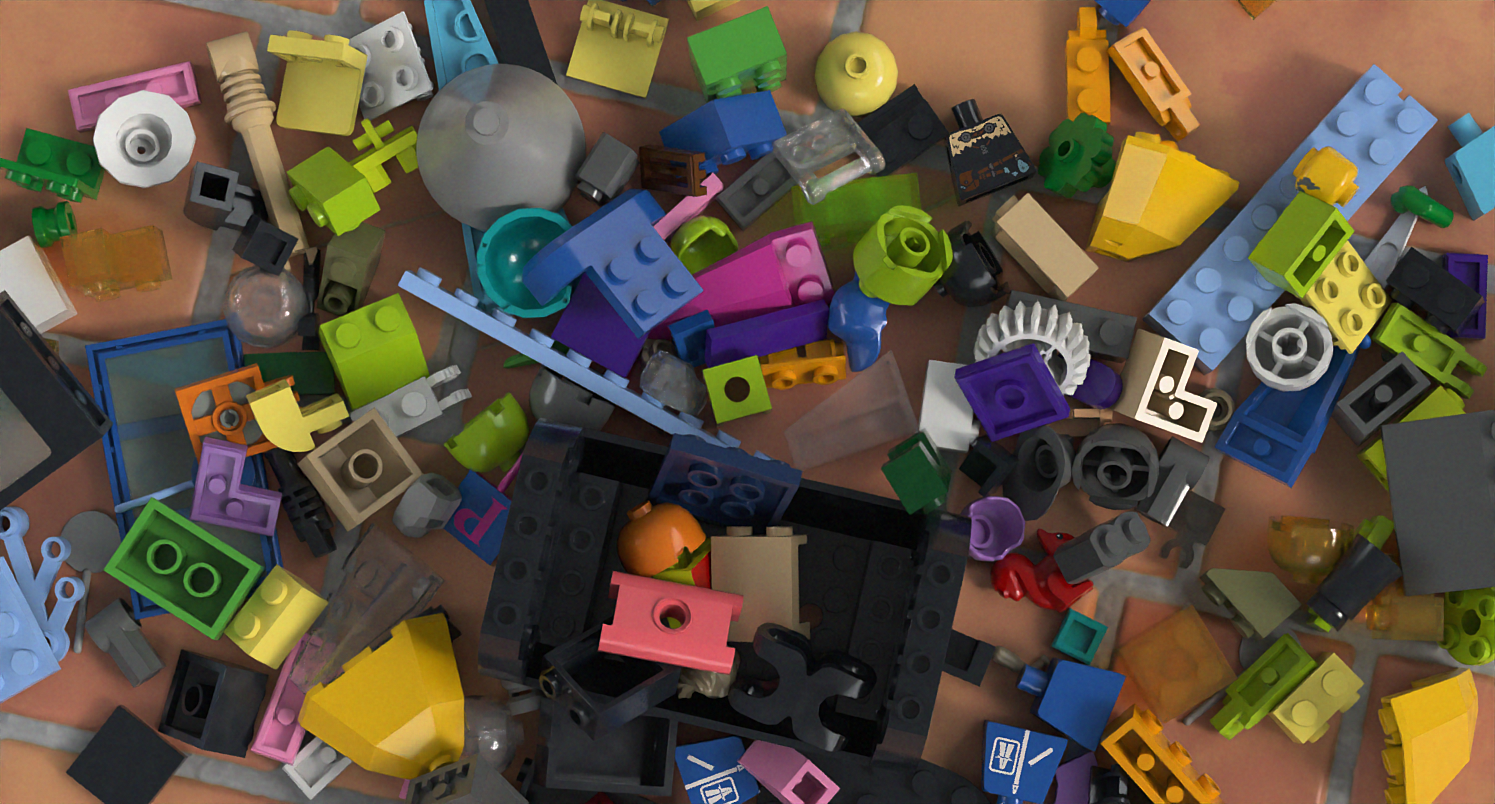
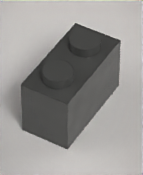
(1380, 398)

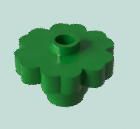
(1077, 156)

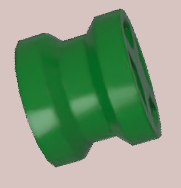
(53, 223)

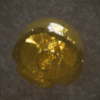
(1307, 546)

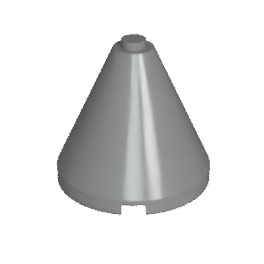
(500, 144)

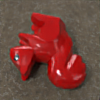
(1040, 583)

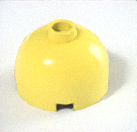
(856, 74)

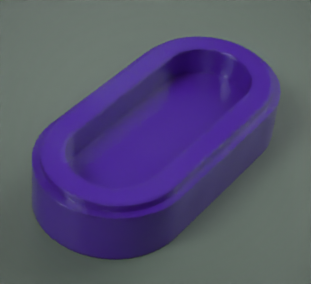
(1100, 388)

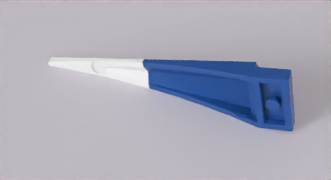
(1281, 429)

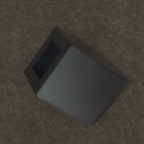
(265, 245)
(988, 465)
(967, 657)

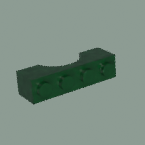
(918, 473)

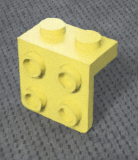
(319, 83)

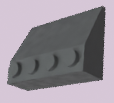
(1443, 501)

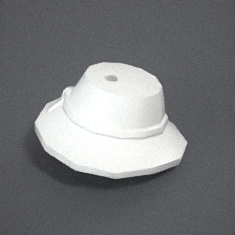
(146, 123)

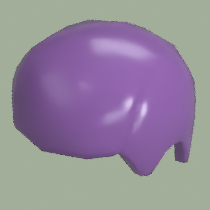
(995, 527)

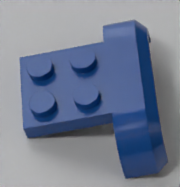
(622, 260)

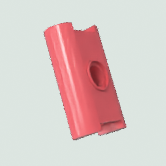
(700, 610)

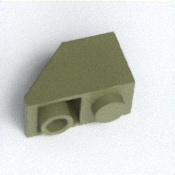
(350, 269)
(1252, 597)

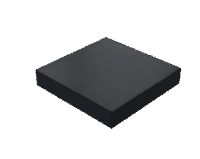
(126, 761)

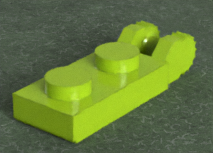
(1427, 348)

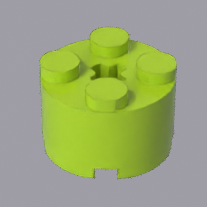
(901, 256)

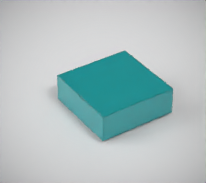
(1079, 636)

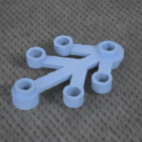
(37, 588)

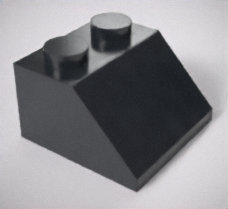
(213, 704)

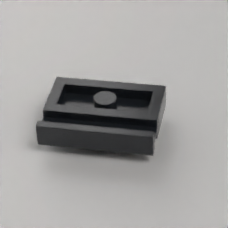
(903, 129)

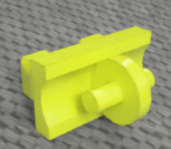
(370, 162)

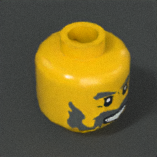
(1327, 176)

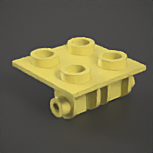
(617, 47)
(1347, 298)

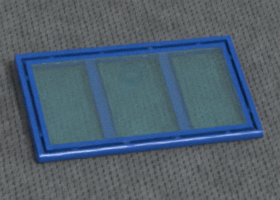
(149, 437)

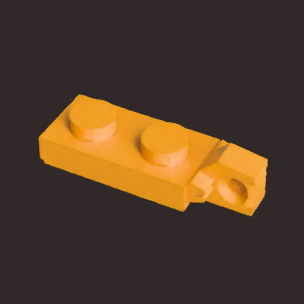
(1087, 68)
(1155, 82)

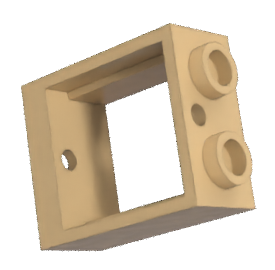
(1041, 247)

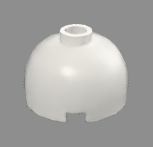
(1289, 347)

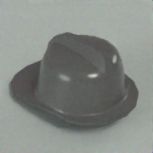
(1042, 470)

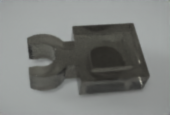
(1193, 523)

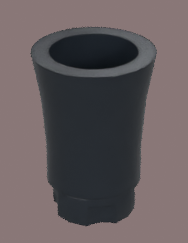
(1353, 583)

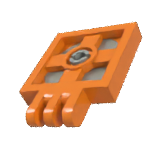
(221, 410)

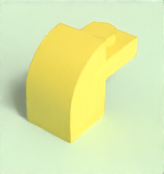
(286, 423)

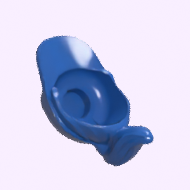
(858, 323)

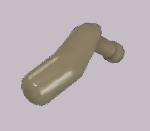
(1013, 662)

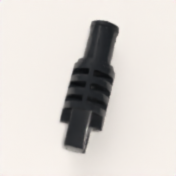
(302, 503)

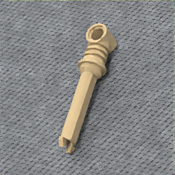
(251, 115)

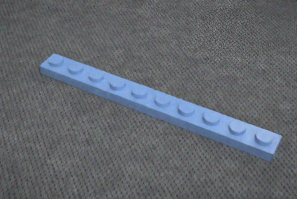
(571, 365)

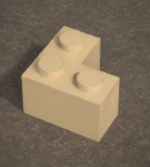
(1155, 387)

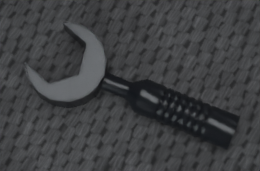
(310, 323)

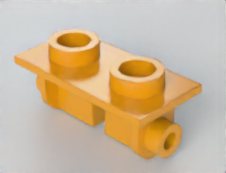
(822, 365)

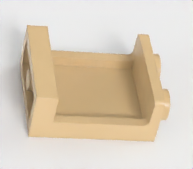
(764, 572)

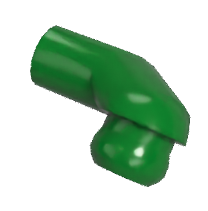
(1420, 204)

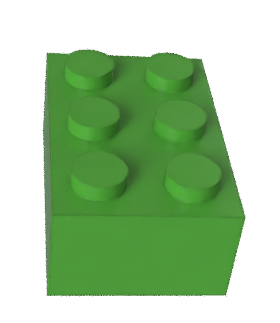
(739, 56)
(184, 569)

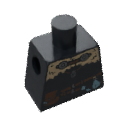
(984, 154)

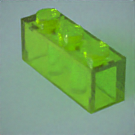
(855, 205)

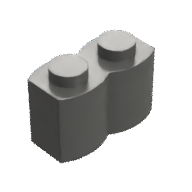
(606, 170)
(1102, 547)

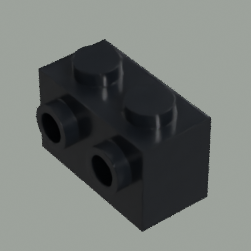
(1434, 291)

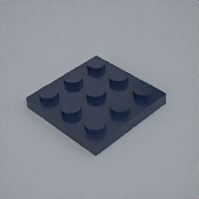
(723, 484)

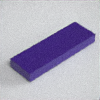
(767, 333)

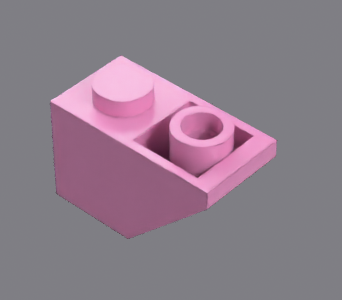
(787, 774)

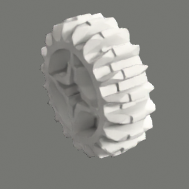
(1048, 332)

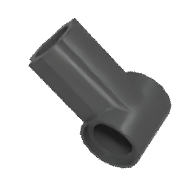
(1178, 472)
(120, 635)

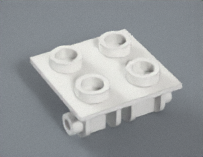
(393, 67)

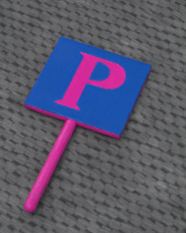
(482, 513)

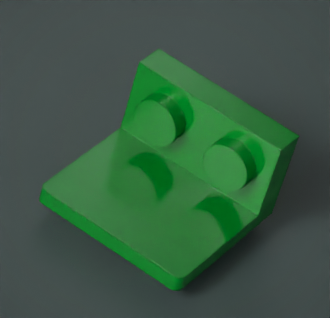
(59, 164)

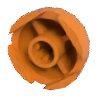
(656, 537)

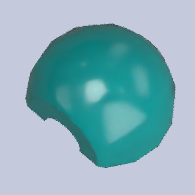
(506, 251)

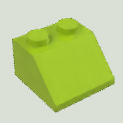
(374, 351)

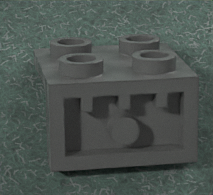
(463, 782)

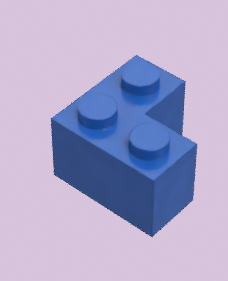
(727, 130)

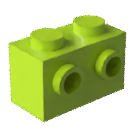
(332, 191)
(1301, 239)

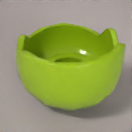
(703, 242)

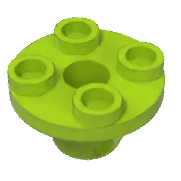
(1470, 625)

